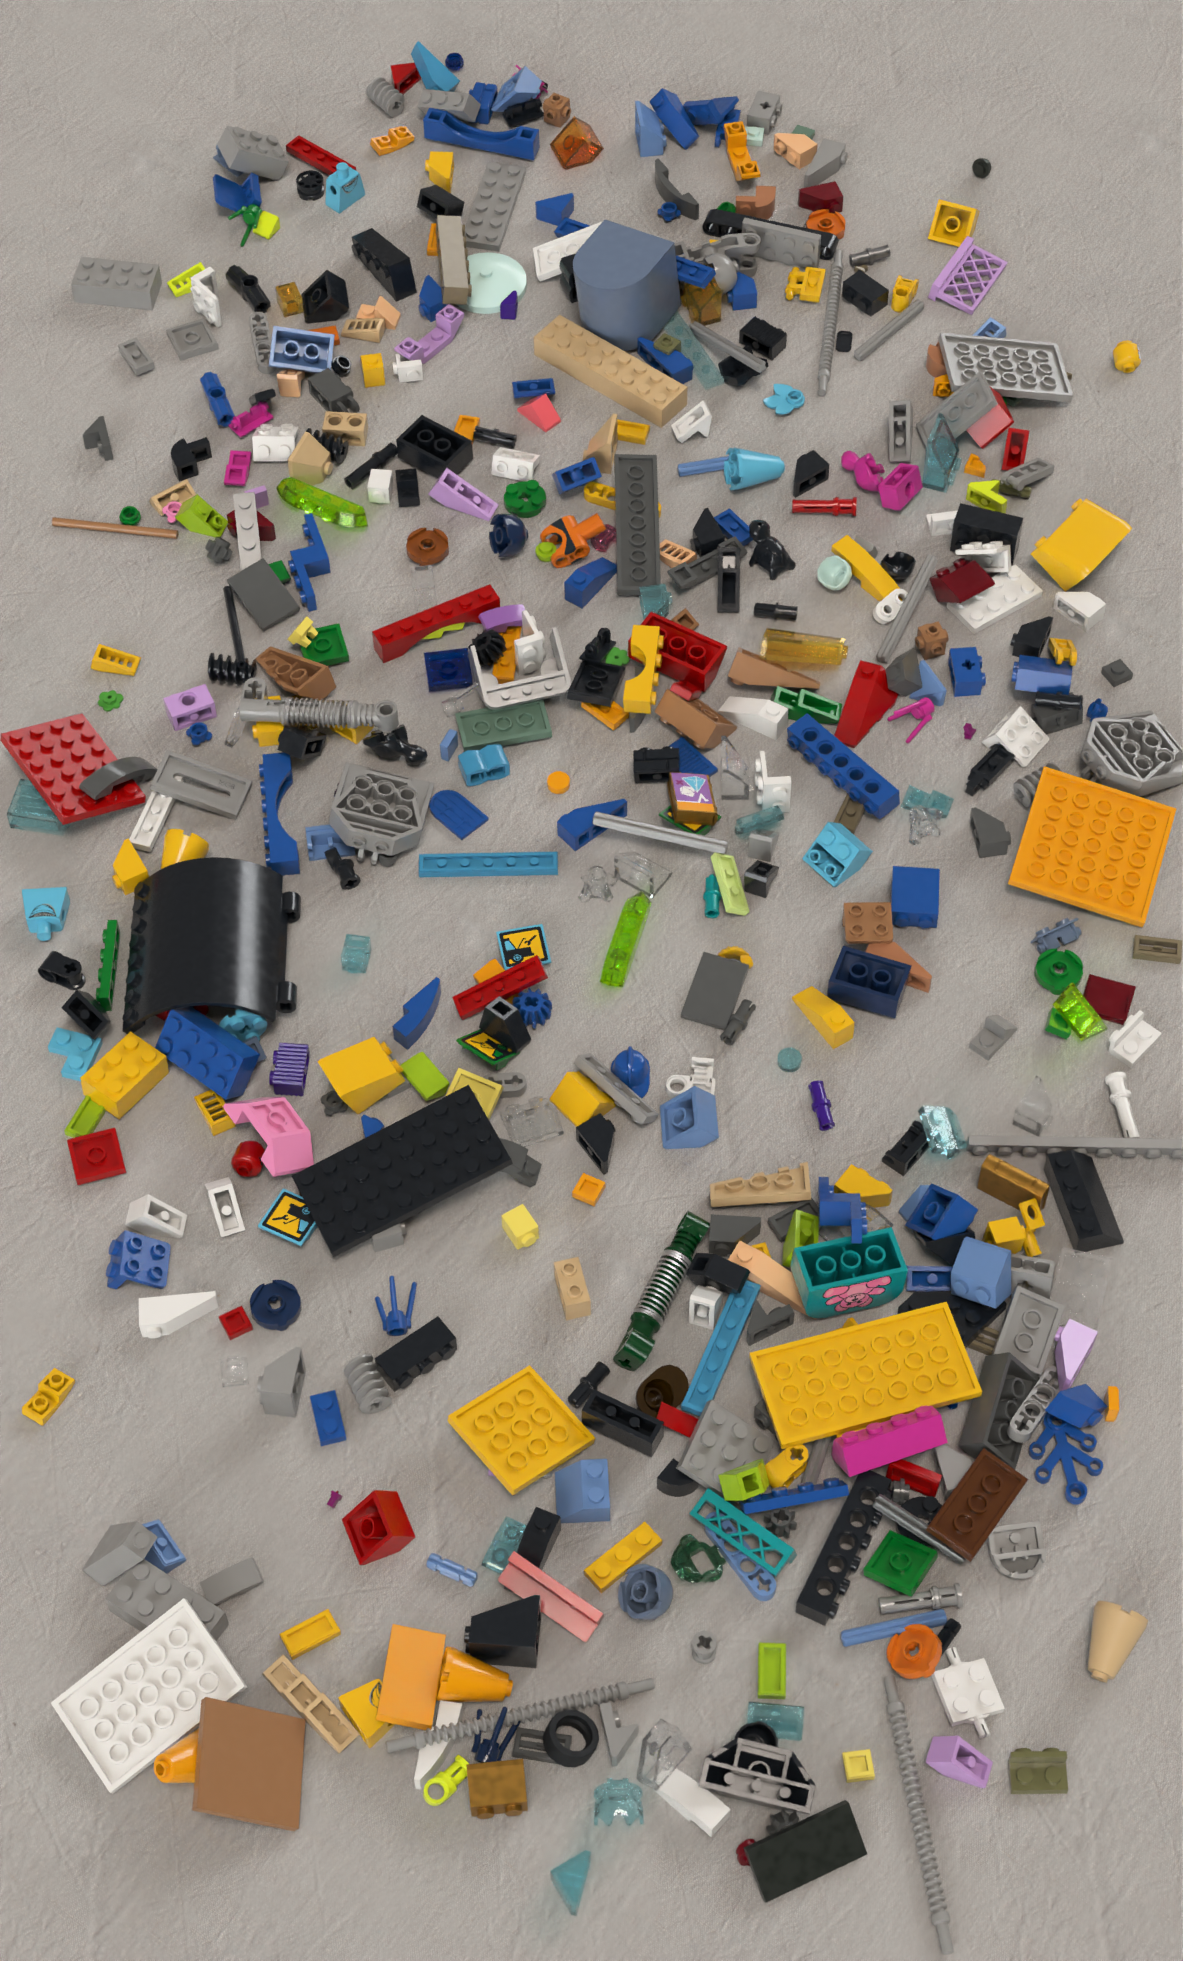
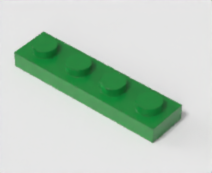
(109, 958)

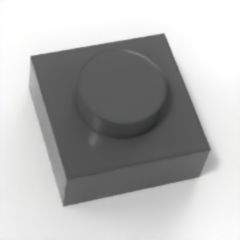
(1117, 673)

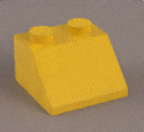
(953, 223)

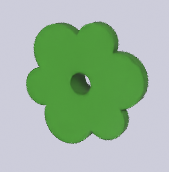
(617, 657)
(110, 700)

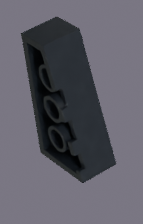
(386, 263)

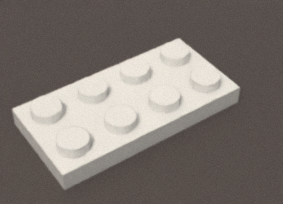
(548, 255)
(1009, 594)

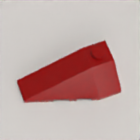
(865, 703)

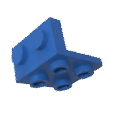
(709, 111)
(233, 195)
(138, 1260)

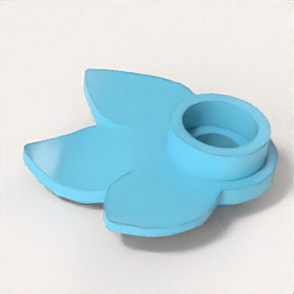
(784, 399)

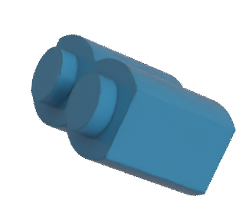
(483, 765)

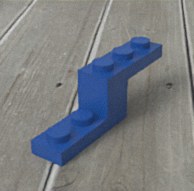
(309, 562)
(841, 1210)

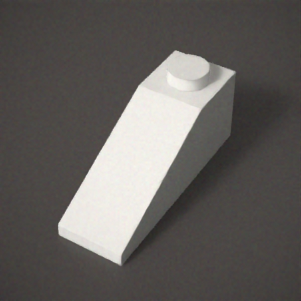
(757, 714)
(169, 1313)

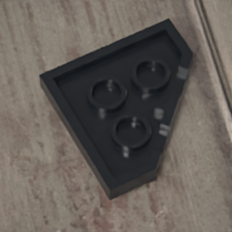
(968, 1315)

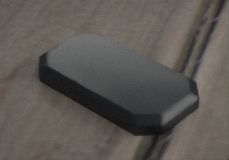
(844, 341)

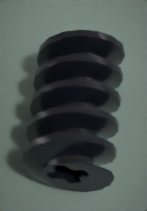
(337, 449)
(229, 670)

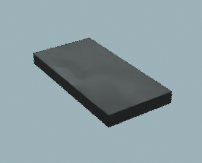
(805, 1851)

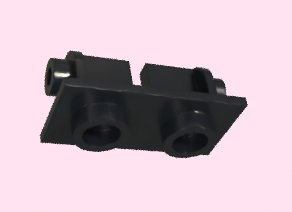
(516, 114)
(599, 647)

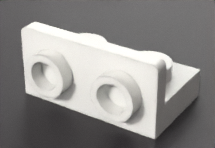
(514, 464)
(1133, 1040)

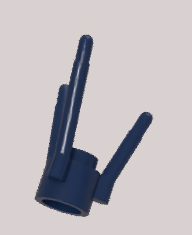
(488, 1749)

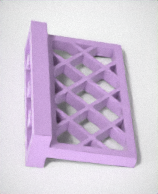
(954, 270)

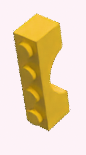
(639, 691)

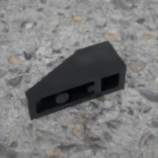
(539, 1537)

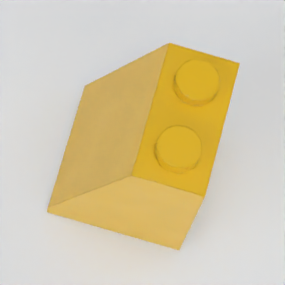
(363, 1073)

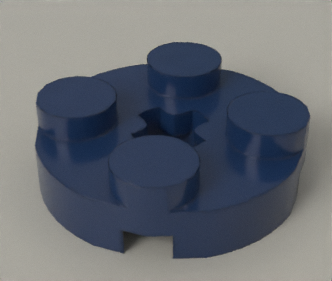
(282, 1316)

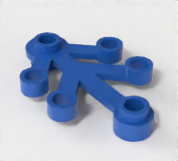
(1065, 1452)

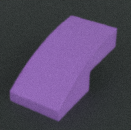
(502, 617)

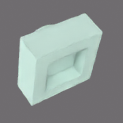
(754, 136)

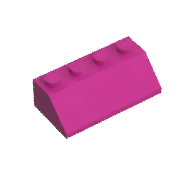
(889, 1440)

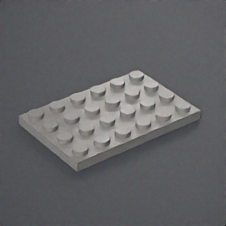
(1008, 365)

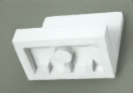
(1018, 735)

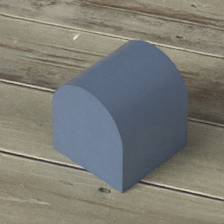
(625, 284)

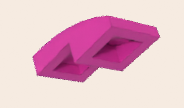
(238, 468)

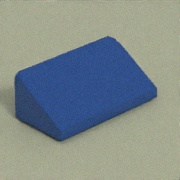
(533, 388)
(928, 1278)

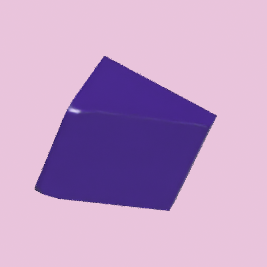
(509, 306)

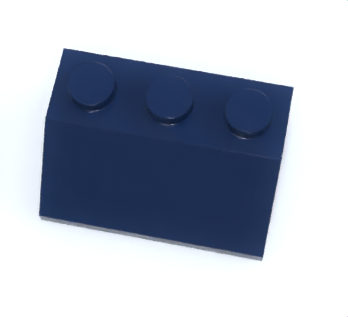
(868, 981)

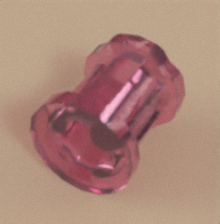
(604, 538)

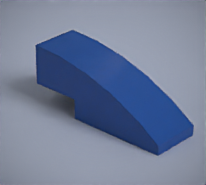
(417, 1014)

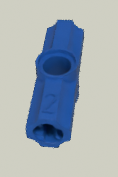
(217, 399)

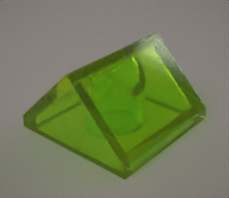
(1079, 1013)

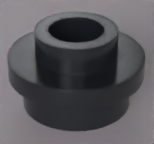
(341, 365)

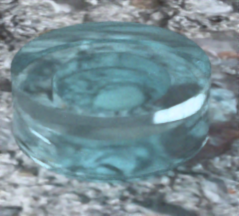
(789, 1059)

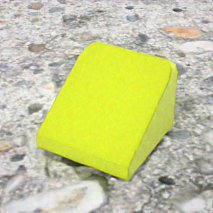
(267, 225)

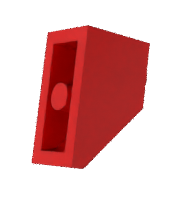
(1015, 448)

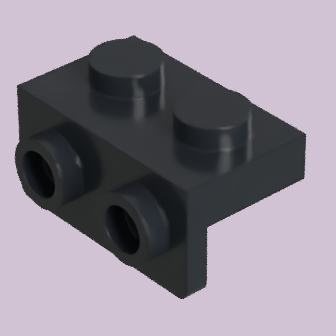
(736, 372)

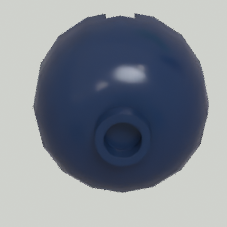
(507, 535)

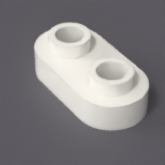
(892, 605)

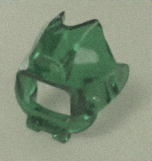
(684, 1566)

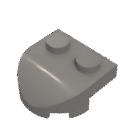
(1017, 1549)

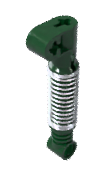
(648, 1317)

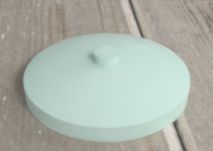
(492, 280)

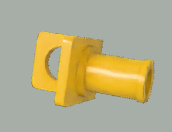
(1030, 1244)

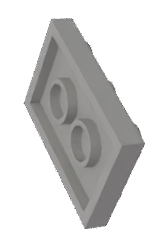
(1029, 1328)

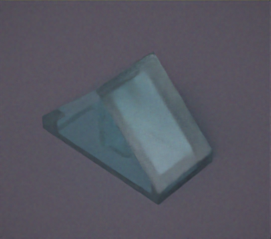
(570, 1880)

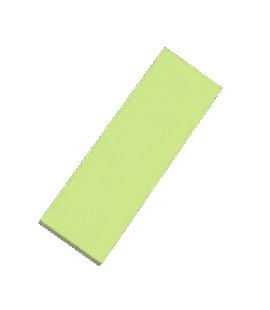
(729, 884)

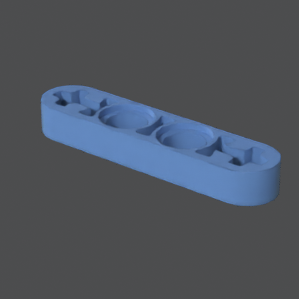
(736, 1558)

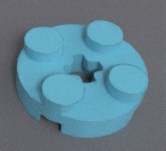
(244, 1025)

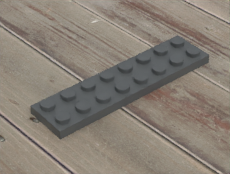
(636, 522)

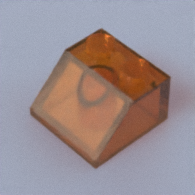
(576, 144)

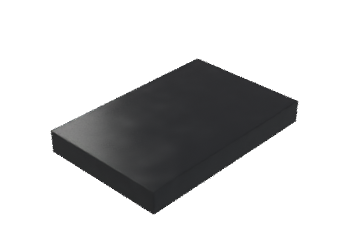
(596, 683)

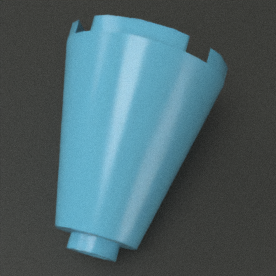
(751, 468)

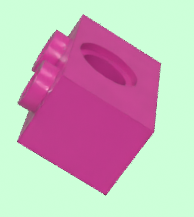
(900, 486)

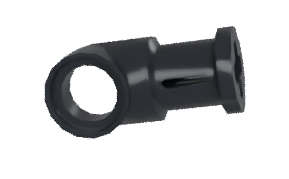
(343, 868)

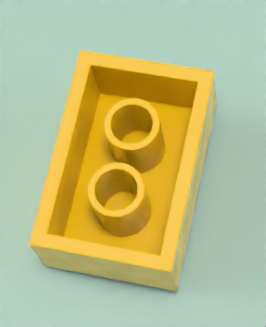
(124, 1075)

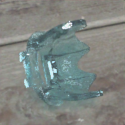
(618, 1801)

